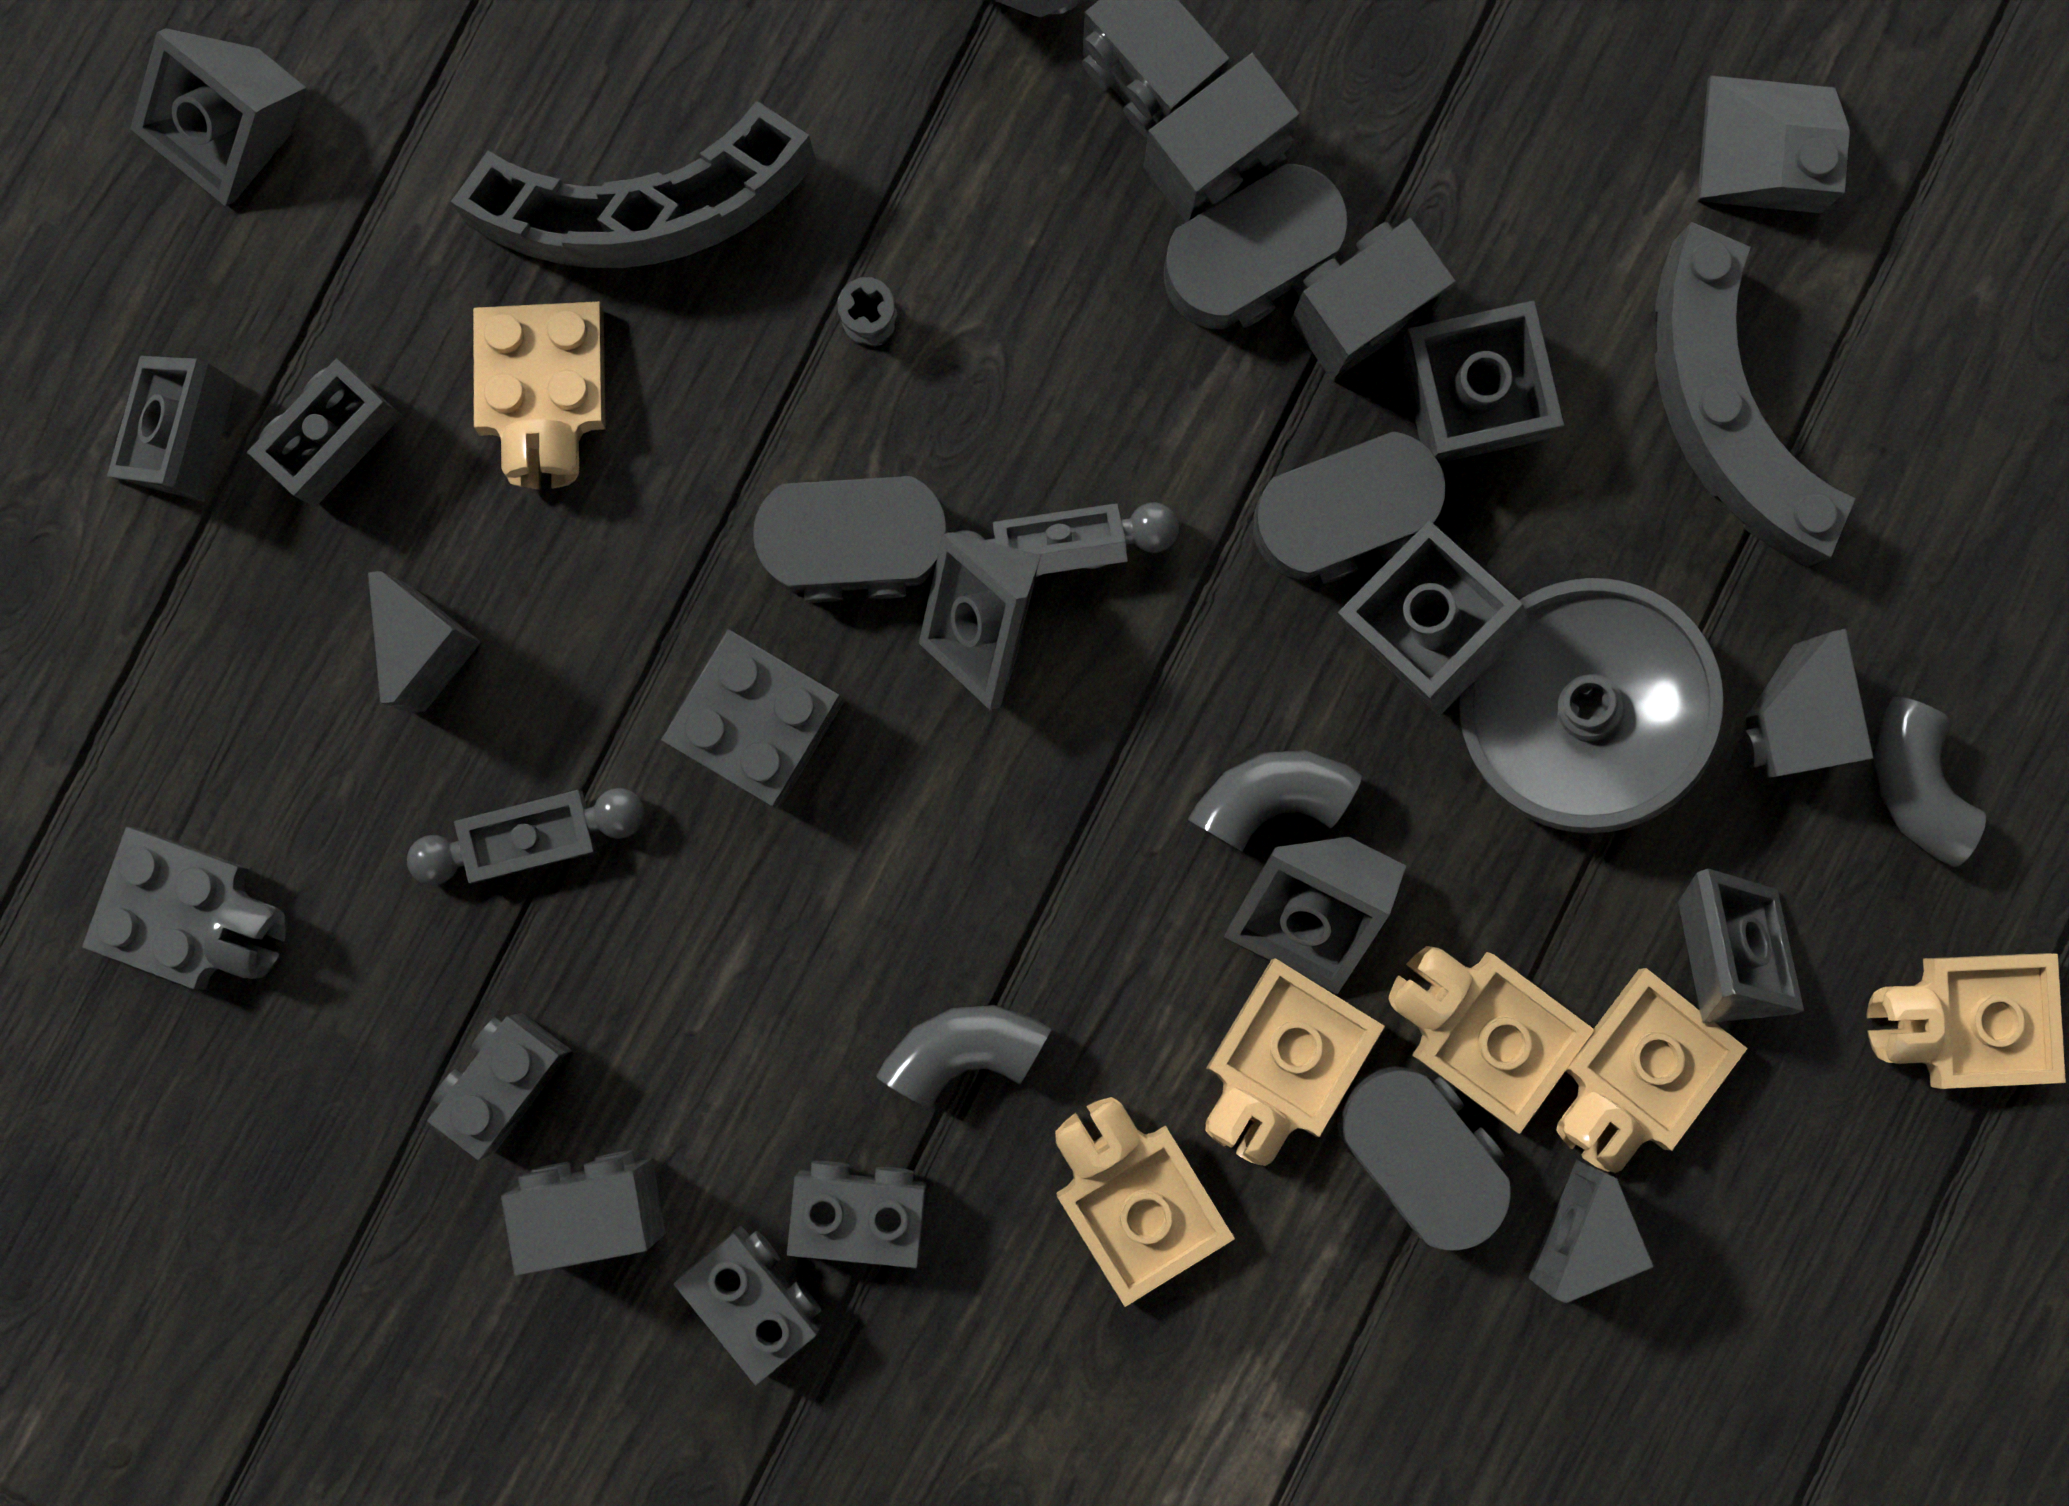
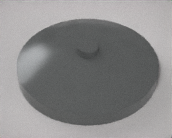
(1596, 708)

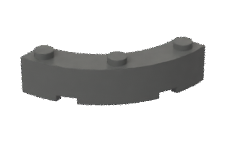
(644, 216)
(1716, 412)

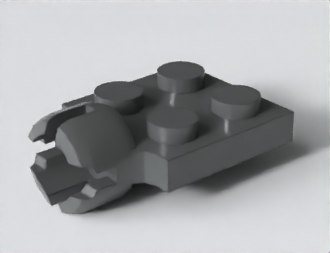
(181, 914)

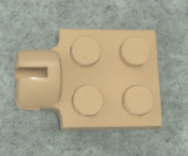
(539, 385)
(1976, 1021)
(1489, 1032)
(1286, 1062)
(1644, 1073)
(1136, 1201)

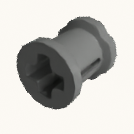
(875, 295)

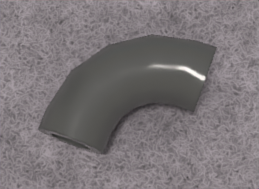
(1914, 784)
(1275, 786)
(962, 1042)

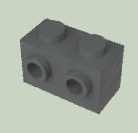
(324, 433)
(498, 1086)
(857, 1215)
(750, 1303)

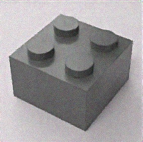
(1149, 56)
(1221, 139)
(1371, 297)
(1480, 382)
(1434, 618)
(753, 719)
(583, 1215)

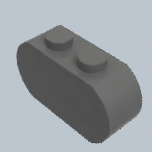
(1254, 247)
(1348, 507)
(850, 536)
(1425, 1156)

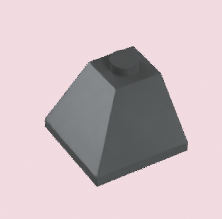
(215, 109)
(1773, 145)
(1808, 712)
(1318, 907)

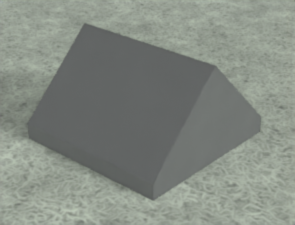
(172, 425)
(978, 612)
(414, 644)
(1738, 949)
(1589, 1238)

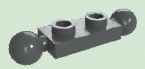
(1087, 535)
(525, 836)

